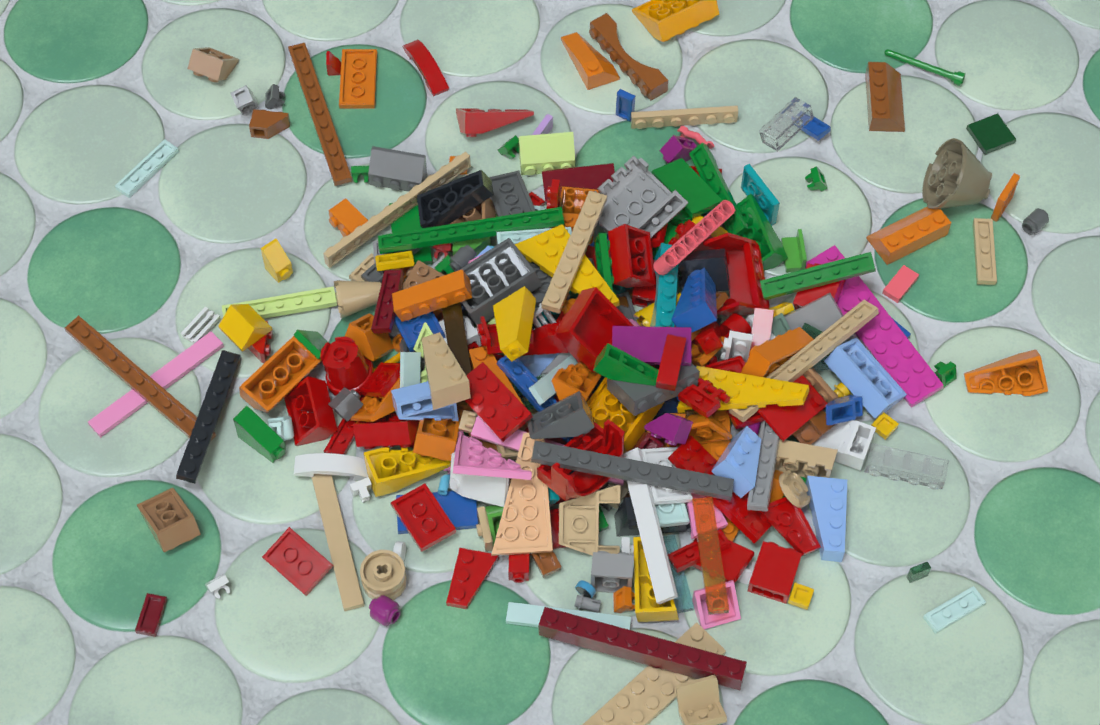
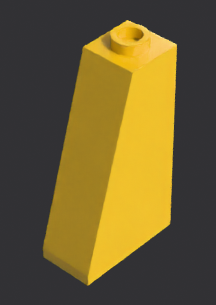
(514, 322)

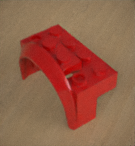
(580, 484)

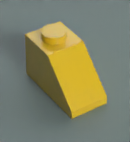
(276, 261)

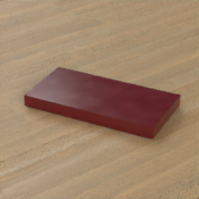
(579, 177)

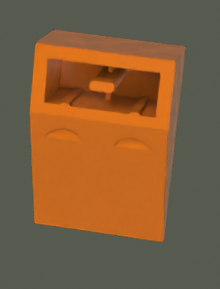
(572, 202)

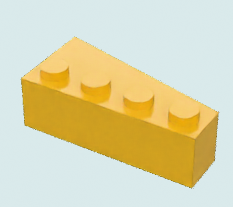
(645, 602)

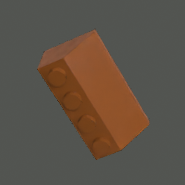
(884, 98)

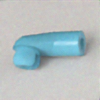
(444, 484)

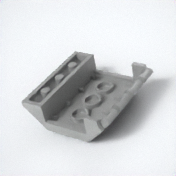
(638, 199)

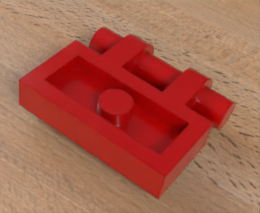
(700, 400)

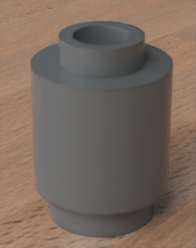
(1035, 221)
(462, 257)

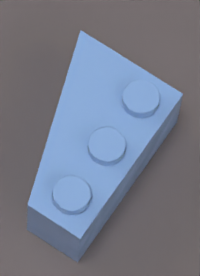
(416, 403)
(740, 461)

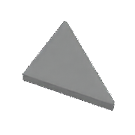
(819, 314)

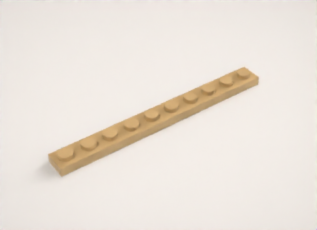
(395, 210)
(817, 349)

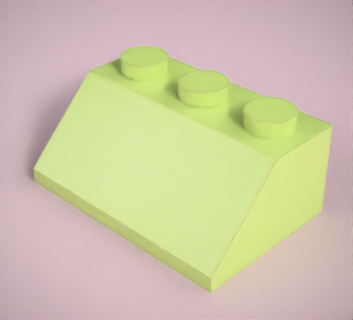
(546, 152)

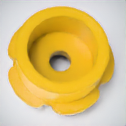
(841, 390)

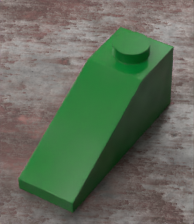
(623, 367)

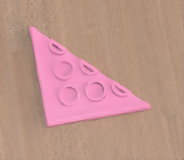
(475, 459)

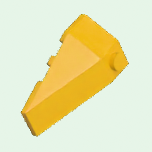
(399, 468)

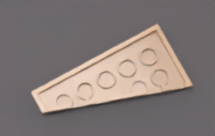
(526, 512)

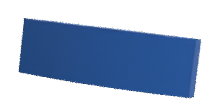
(844, 409)

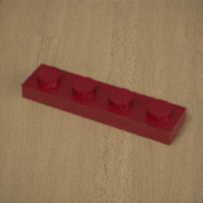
(384, 311)

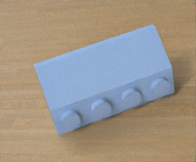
(865, 377)

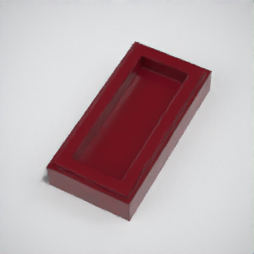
(151, 615)

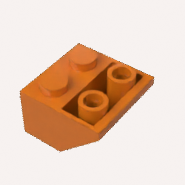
(371, 345)

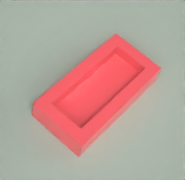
(900, 284)

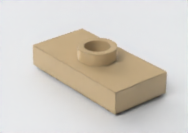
(483, 529)

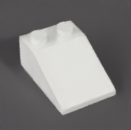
(480, 488)

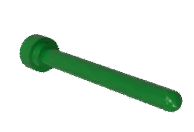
(956, 77)

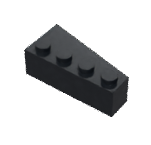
(453, 199)

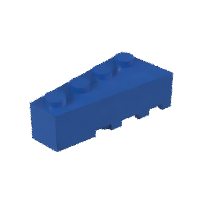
(697, 302)

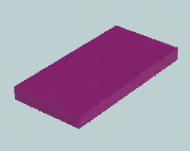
(649, 342)

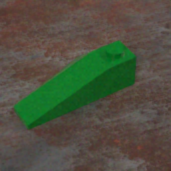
(762, 232)

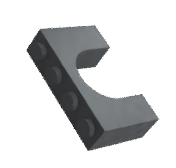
(641, 397)

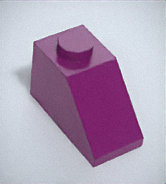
(677, 148)

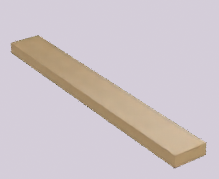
(337, 542)

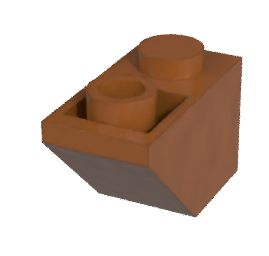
(268, 123)

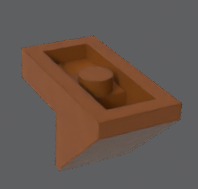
(813, 429)

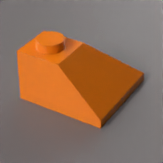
(707, 429)

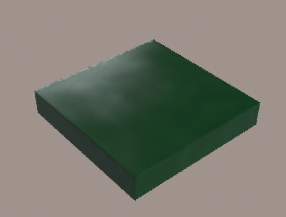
(991, 133)

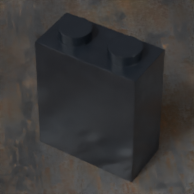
(713, 261)

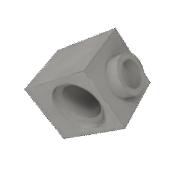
(244, 99)

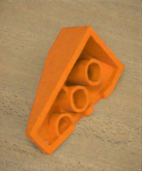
(590, 64)
(1012, 375)
(575, 379)

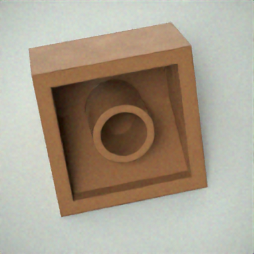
(211, 63)

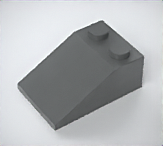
(563, 419)

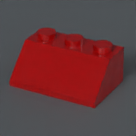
(631, 257)
(310, 412)
(385, 432)

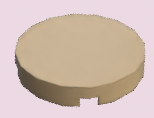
(794, 489)

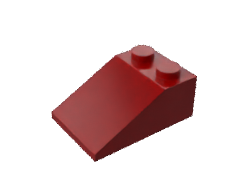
(788, 419)

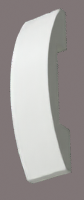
(330, 464)

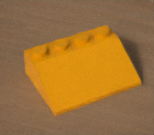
(674, 17)
(607, 406)

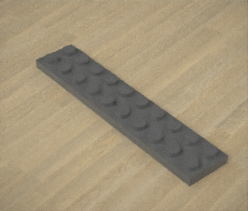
(513, 198)

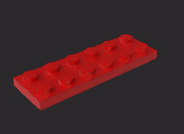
(696, 458)

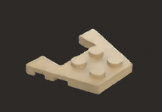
(581, 521)

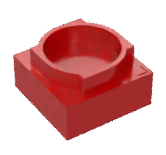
(589, 326)

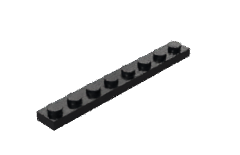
(208, 417)

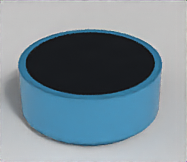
(585, 588)

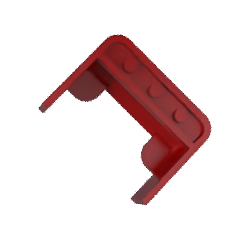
(745, 274)

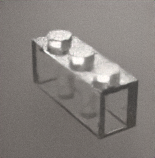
(786, 124)

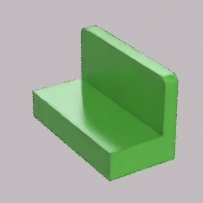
(795, 252)

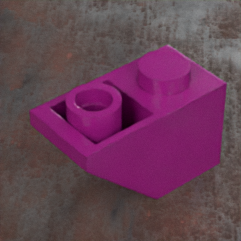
(671, 427)

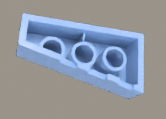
(829, 515)

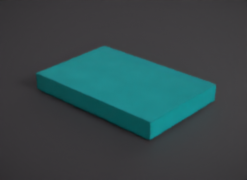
(754, 185)

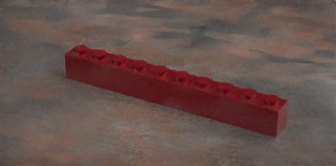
(641, 648)

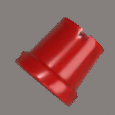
(345, 365)

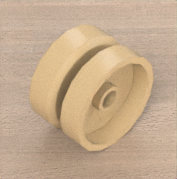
(383, 574)

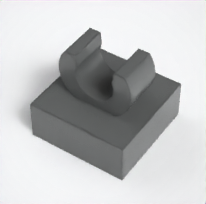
(273, 97)

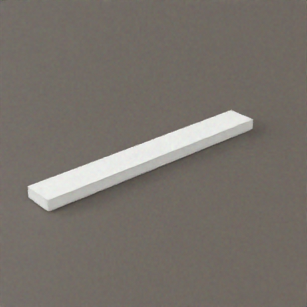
(651, 536)

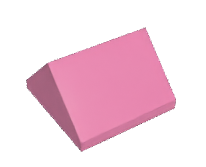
(708, 621)

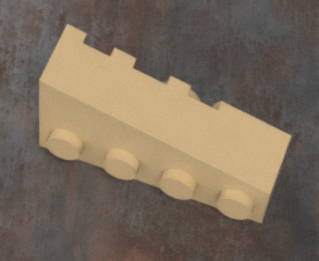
(445, 376)
(805, 459)

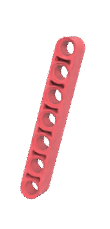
(693, 237)

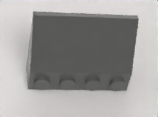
(495, 277)

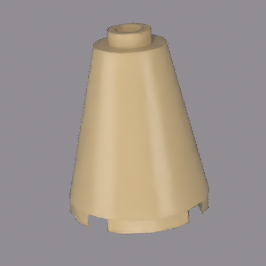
(355, 296)

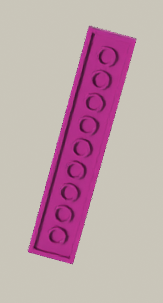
(885, 339)

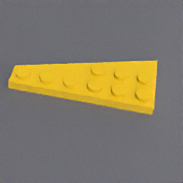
(547, 251)
(751, 390)

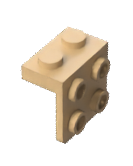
(700, 702)

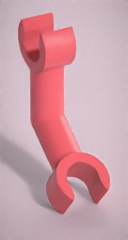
(694, 135)

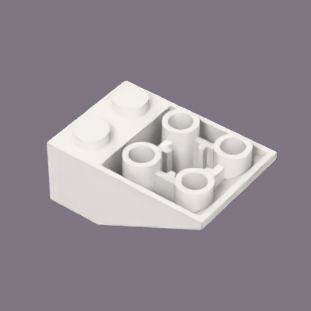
(851, 440)

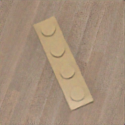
(984, 251)

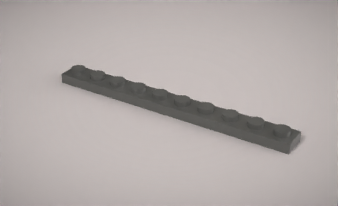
(632, 470)

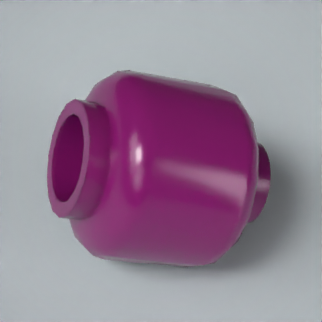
(384, 610)

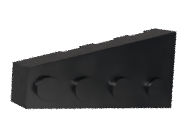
(627, 525)

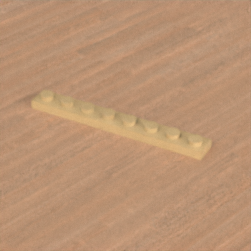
(574, 252)

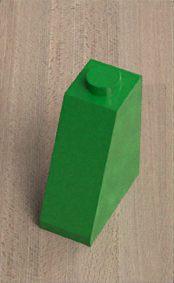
(258, 435)

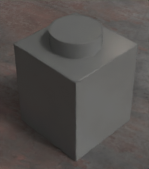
(346, 403)

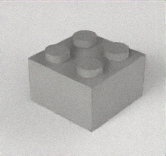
(611, 571)

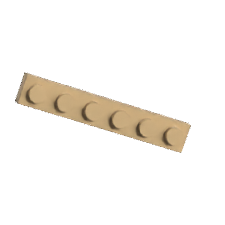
(682, 117)

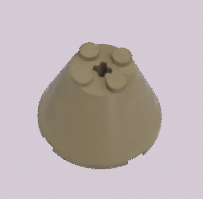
(955, 177)

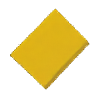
(243, 325)

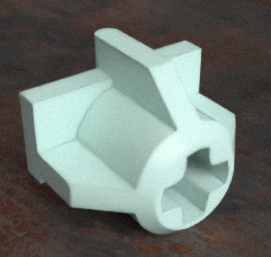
(282, 426)

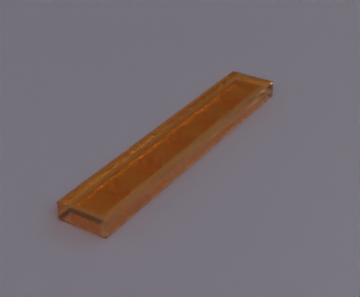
(710, 556)

